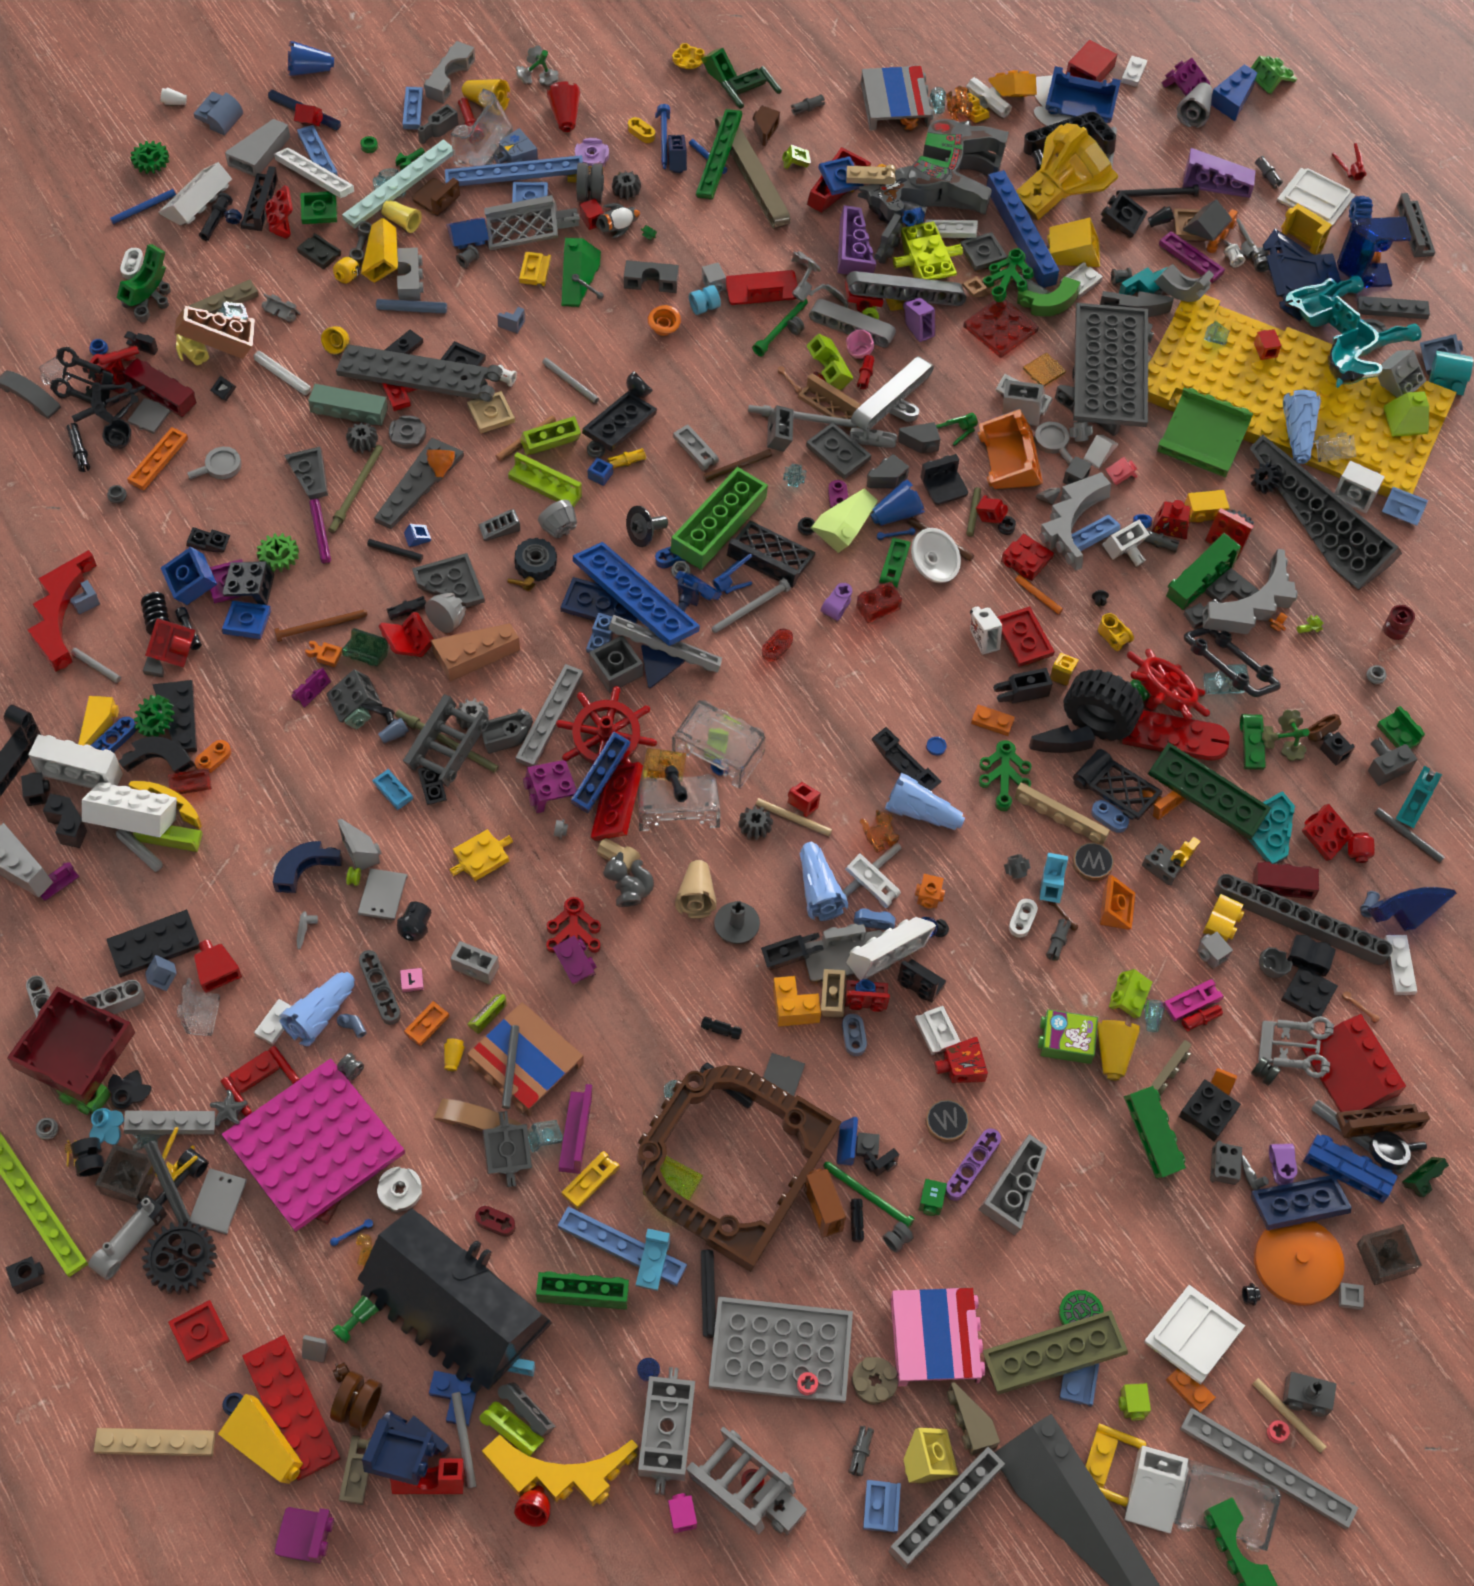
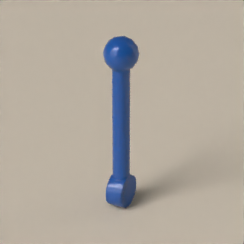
(880, 536)
(367, 1224)

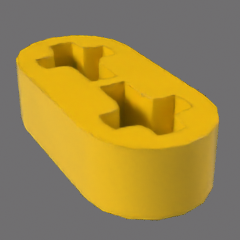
(641, 130)

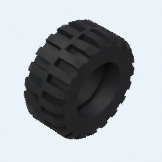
(1104, 704)

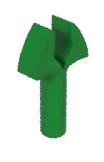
(406, 160)

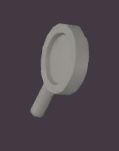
(1053, 439)
(220, 464)

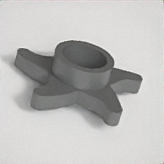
(228, 1109)

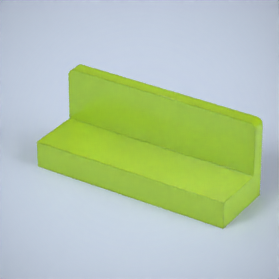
(174, 837)

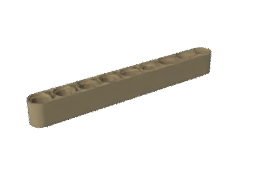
(757, 179)

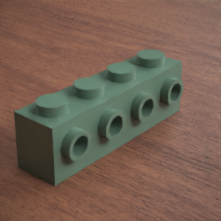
(348, 404)

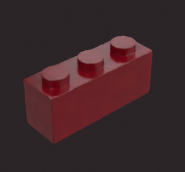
(1287, 879)

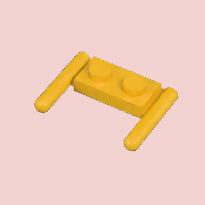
(1101, 1457)

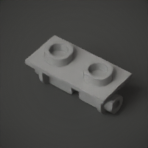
(565, 218)
(274, 303)

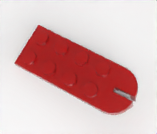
(1192, 736)

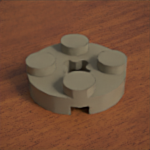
(880, 1392)

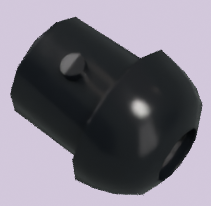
(414, 921)

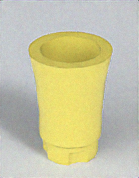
(402, 215)

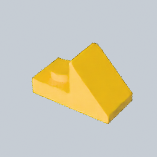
(1063, 669)

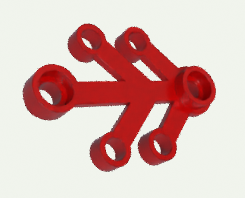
(574, 928)

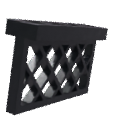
(763, 561)

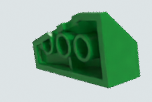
(579, 259)

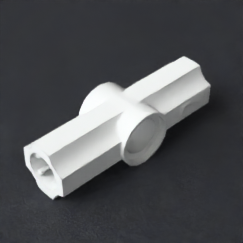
(989, 97)

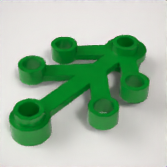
(1015, 258)
(1005, 771)

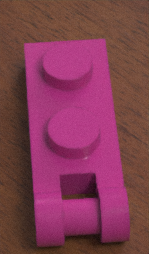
(1192, 1000)

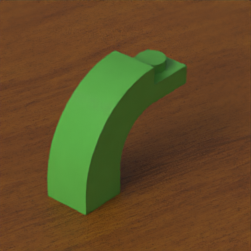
(1053, 302)

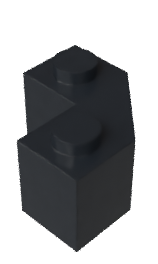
(70, 827)

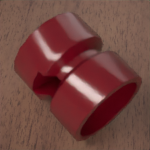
(1399, 622)

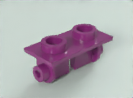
(314, 685)
(61, 878)

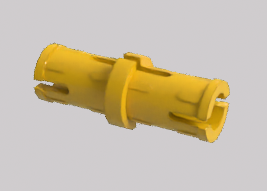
(627, 458)

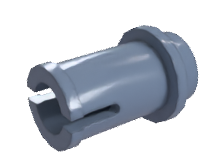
(1372, 898)

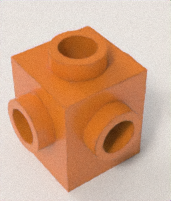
(930, 891)

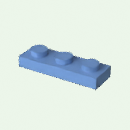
(412, 107)
(1095, 532)

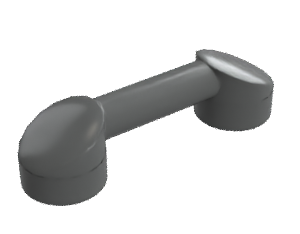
(363, 234)

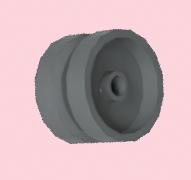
(590, 182)

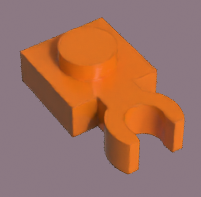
(327, 654)

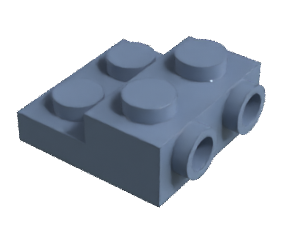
(1445, 344)

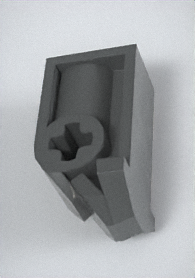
(507, 731)

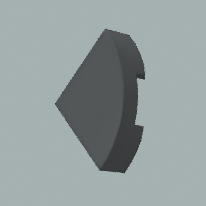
(153, 667)

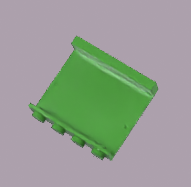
(1205, 432)

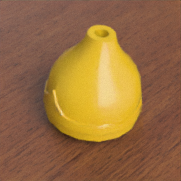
(334, 339)

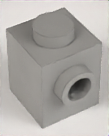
(1214, 950)

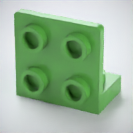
(1271, 72)

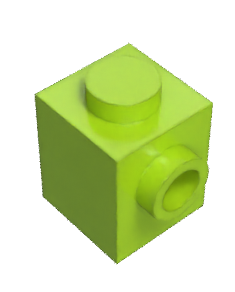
(1135, 1401)

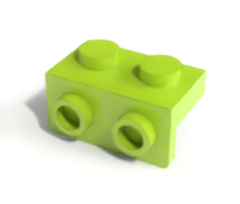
(1131, 992)

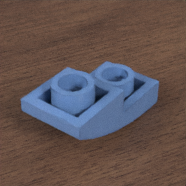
(600, 632)

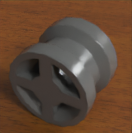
(350, 1066)

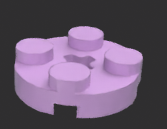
(595, 145)

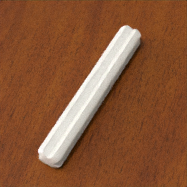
(282, 373)

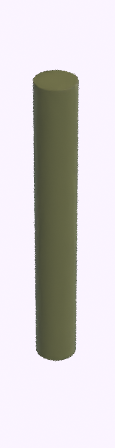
(973, 512)

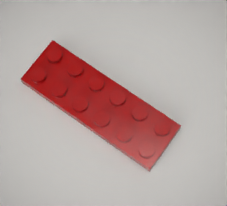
(291, 1404)

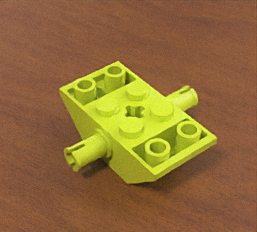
(926, 252)

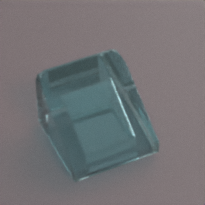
(1216, 333)

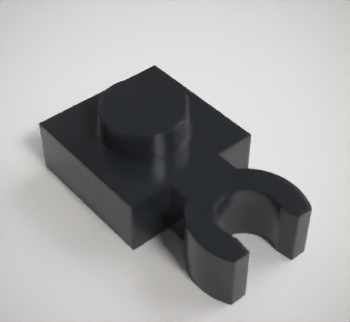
(144, 342)

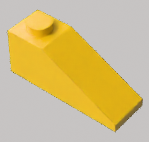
(97, 719)

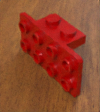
(761, 287)

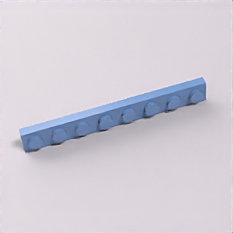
(514, 170)

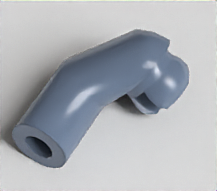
(352, 1022)

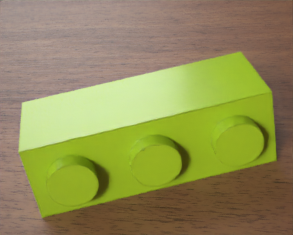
(550, 436)

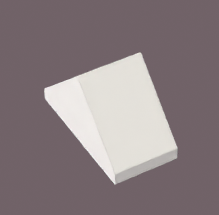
(1100, 450)

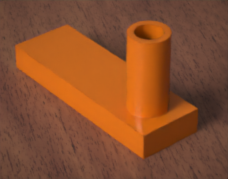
(1164, 805)

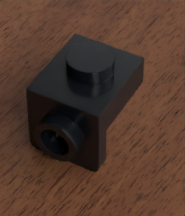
(884, 1163)

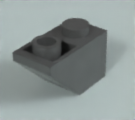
(888, 474)

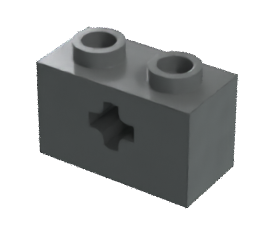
(780, 428)

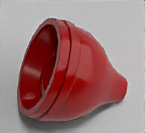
(533, 1507)

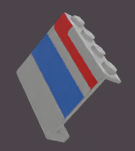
(895, 94)

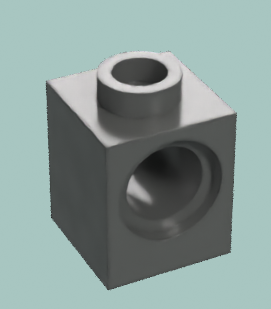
(1077, 470)

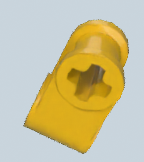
(1117, 633)

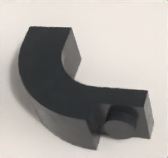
(157, 748)

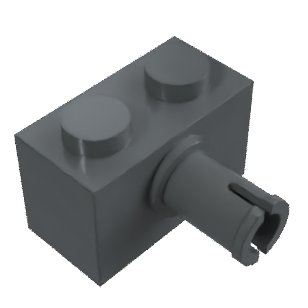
(1390, 762)
(1309, 1394)

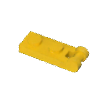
(590, 1180)

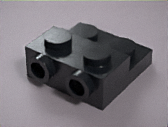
(1123, 214)

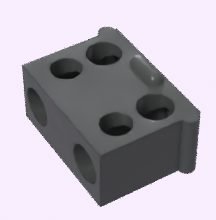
(1162, 866)
(1226, 1163)

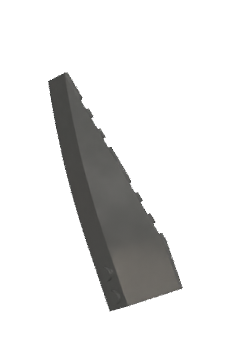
(1340, 533)
(1064, 1494)

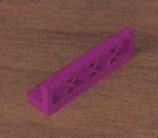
(575, 1131)

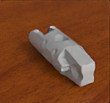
(874, 437)

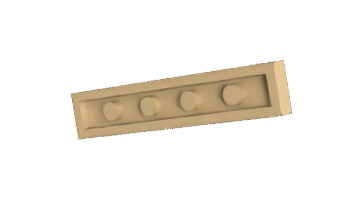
(1061, 814)
(154, 1442)

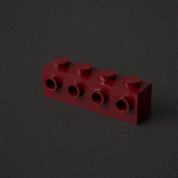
(160, 387)

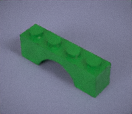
(1224, 1521)

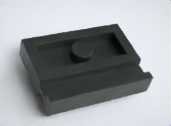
(319, 251)

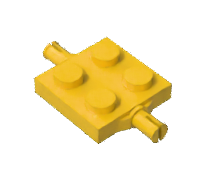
(481, 855)

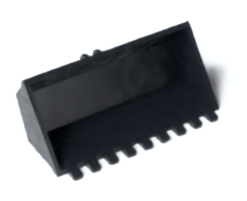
(450, 1299)

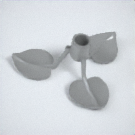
(804, 288)

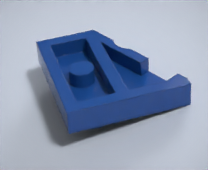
(706, 590)

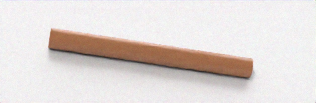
(515, 445)

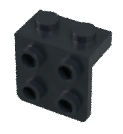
(943, 479)

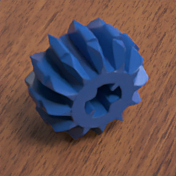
(1360, 208)

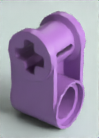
(838, 601)
(1283, 1163)

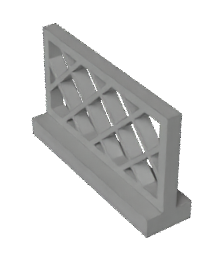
(520, 211)

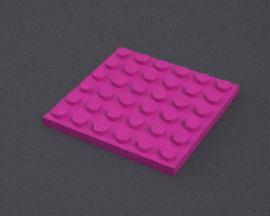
(313, 1144)

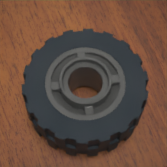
(535, 549)

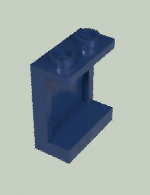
(398, 1454)

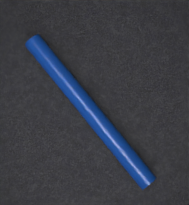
(138, 208)

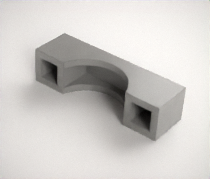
(458, 58)

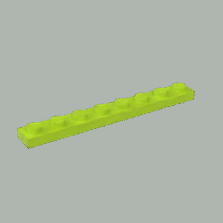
(39, 1211)

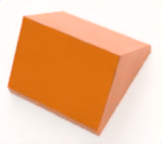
(1117, 904)

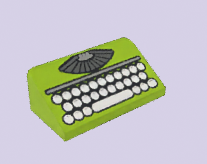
(488, 1013)

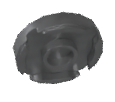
(407, 432)

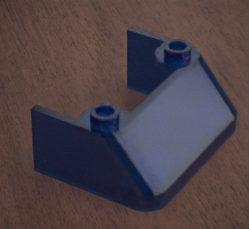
(1365, 239)

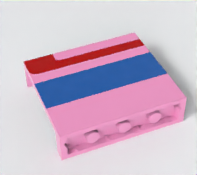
(936, 1335)

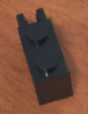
(1025, 686)
(789, 951)

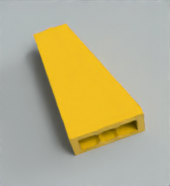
(381, 251)
(259, 1438)

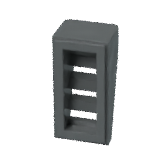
(509, 528)

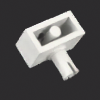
(1127, 541)

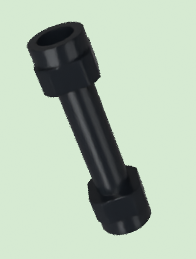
(183, 617)
(679, 791)

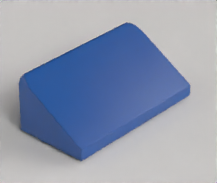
(847, 1141)

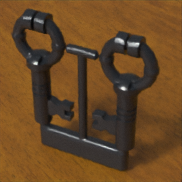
(107, 377)

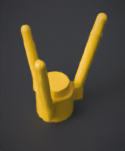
(174, 1172)

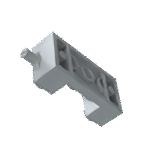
(665, 1453)

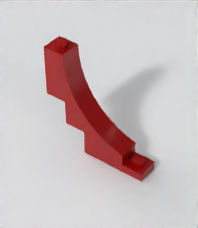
(59, 587)

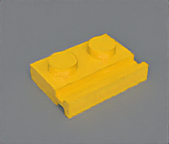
(535, 268)

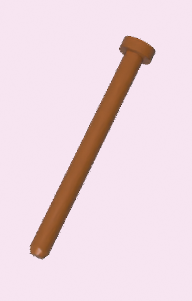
(319, 624)

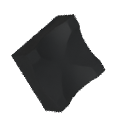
(1209, 1109)

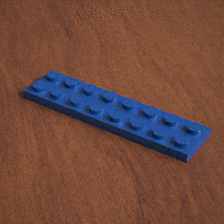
(636, 593)

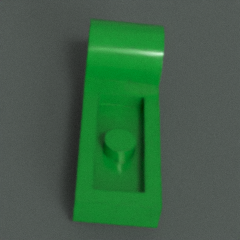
(1253, 744)

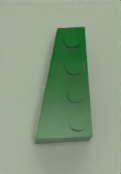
(1203, 571)

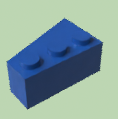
(1234, 91)

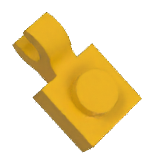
(1186, 851)

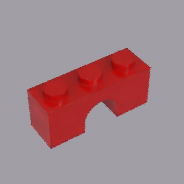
(443, 1479)

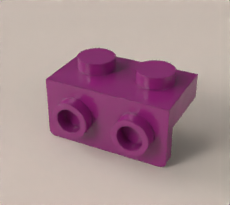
(574, 959)

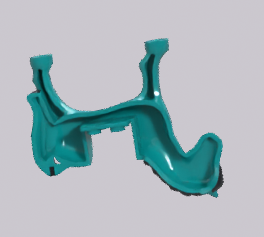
(1323, 305)

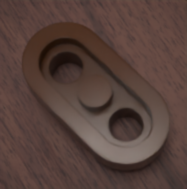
(1323, 727)

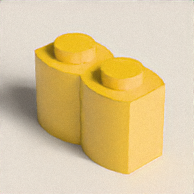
(1223, 917)

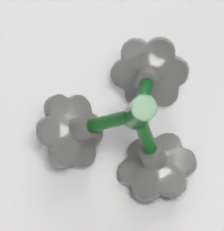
(537, 57)

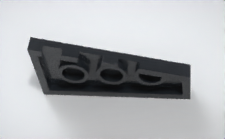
(184, 725)

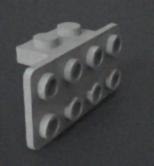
(837, 945)

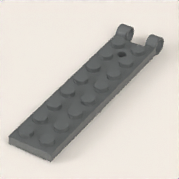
(418, 372)

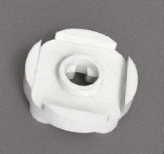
(404, 1177)

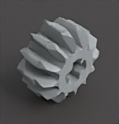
(473, 709)

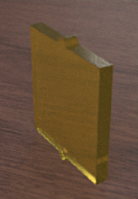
(1044, 369)

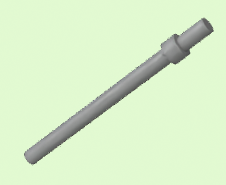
(766, 410)

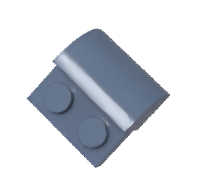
(219, 112)

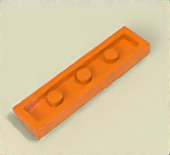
(157, 458)

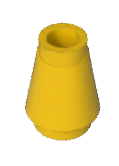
(452, 1053)

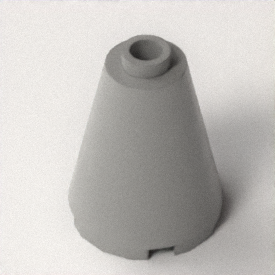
(1196, 106)

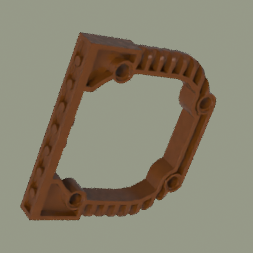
(746, 1240)

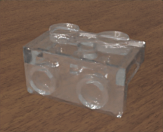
(1335, 448)

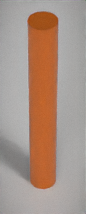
(1038, 594)

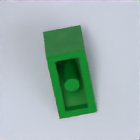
(719, 65)

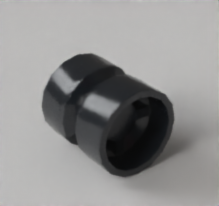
(87, 1156)

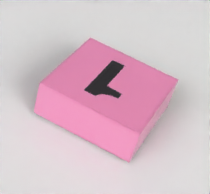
(411, 980)

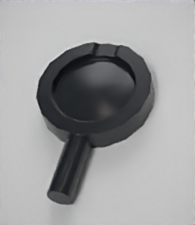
(1392, 1150)

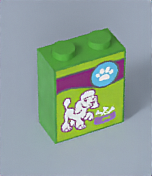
(1068, 1036)

